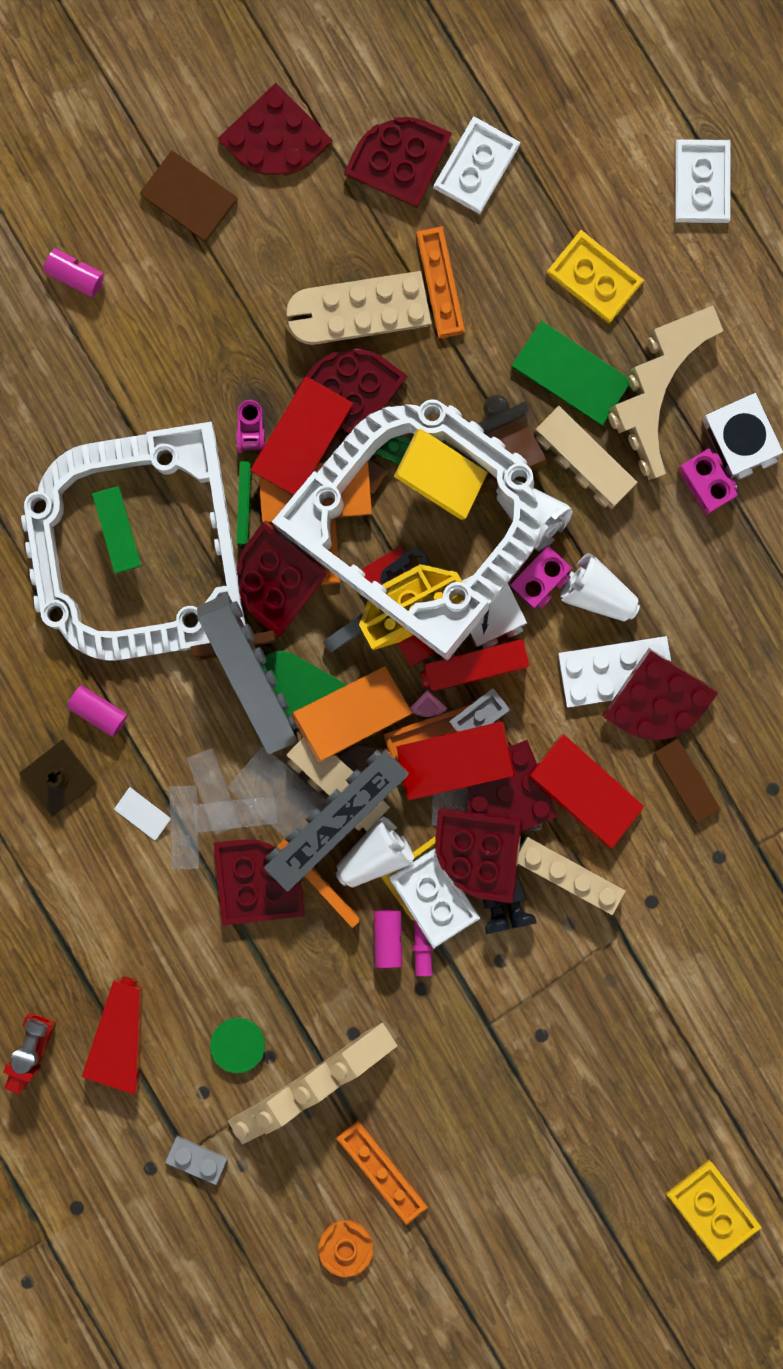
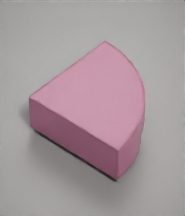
(428, 706)

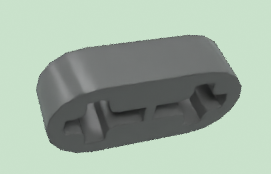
(343, 635)

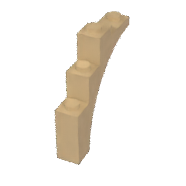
(641, 413)
(314, 1085)

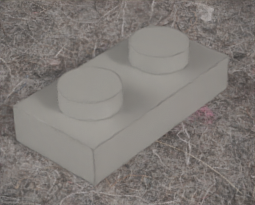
(481, 712)
(196, 1160)

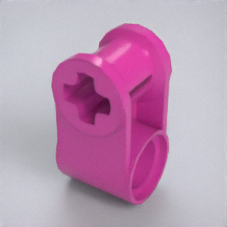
(250, 433)

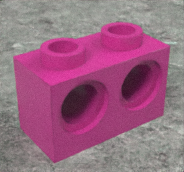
(701, 485)
(535, 574)

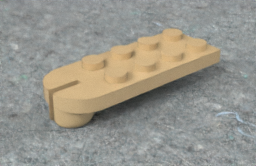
(359, 309)

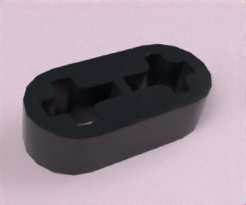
(402, 562)

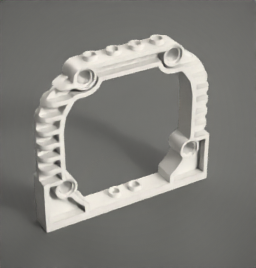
(193, 452)
(440, 621)

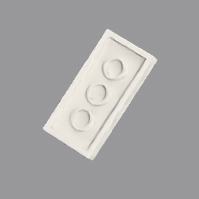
(600, 672)

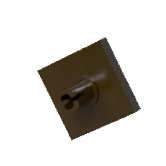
(58, 778)

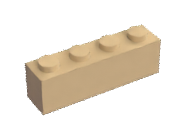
(585, 458)
(329, 776)
(569, 876)

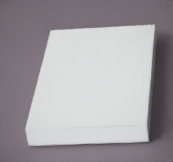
(476, 165)
(702, 181)
(433, 899)

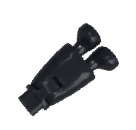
(518, 917)

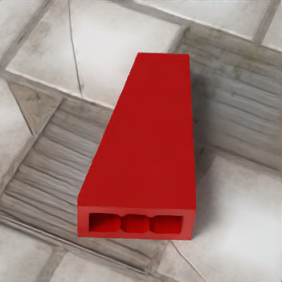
(475, 666)
(117, 1042)

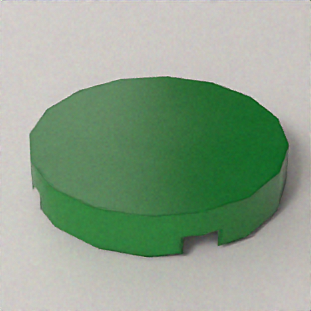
(237, 1045)

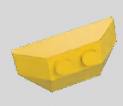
(412, 587)

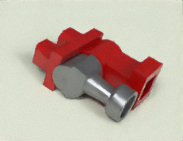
(24, 1066)

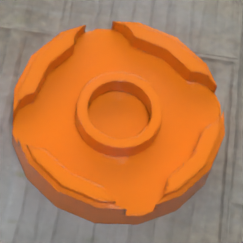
(345, 1248)

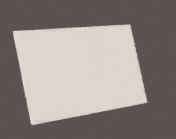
(142, 813)

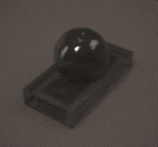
(500, 414)

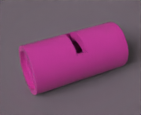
(75, 274)
(97, 711)
(387, 938)

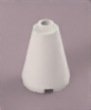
(553, 516)
(599, 591)
(375, 855)

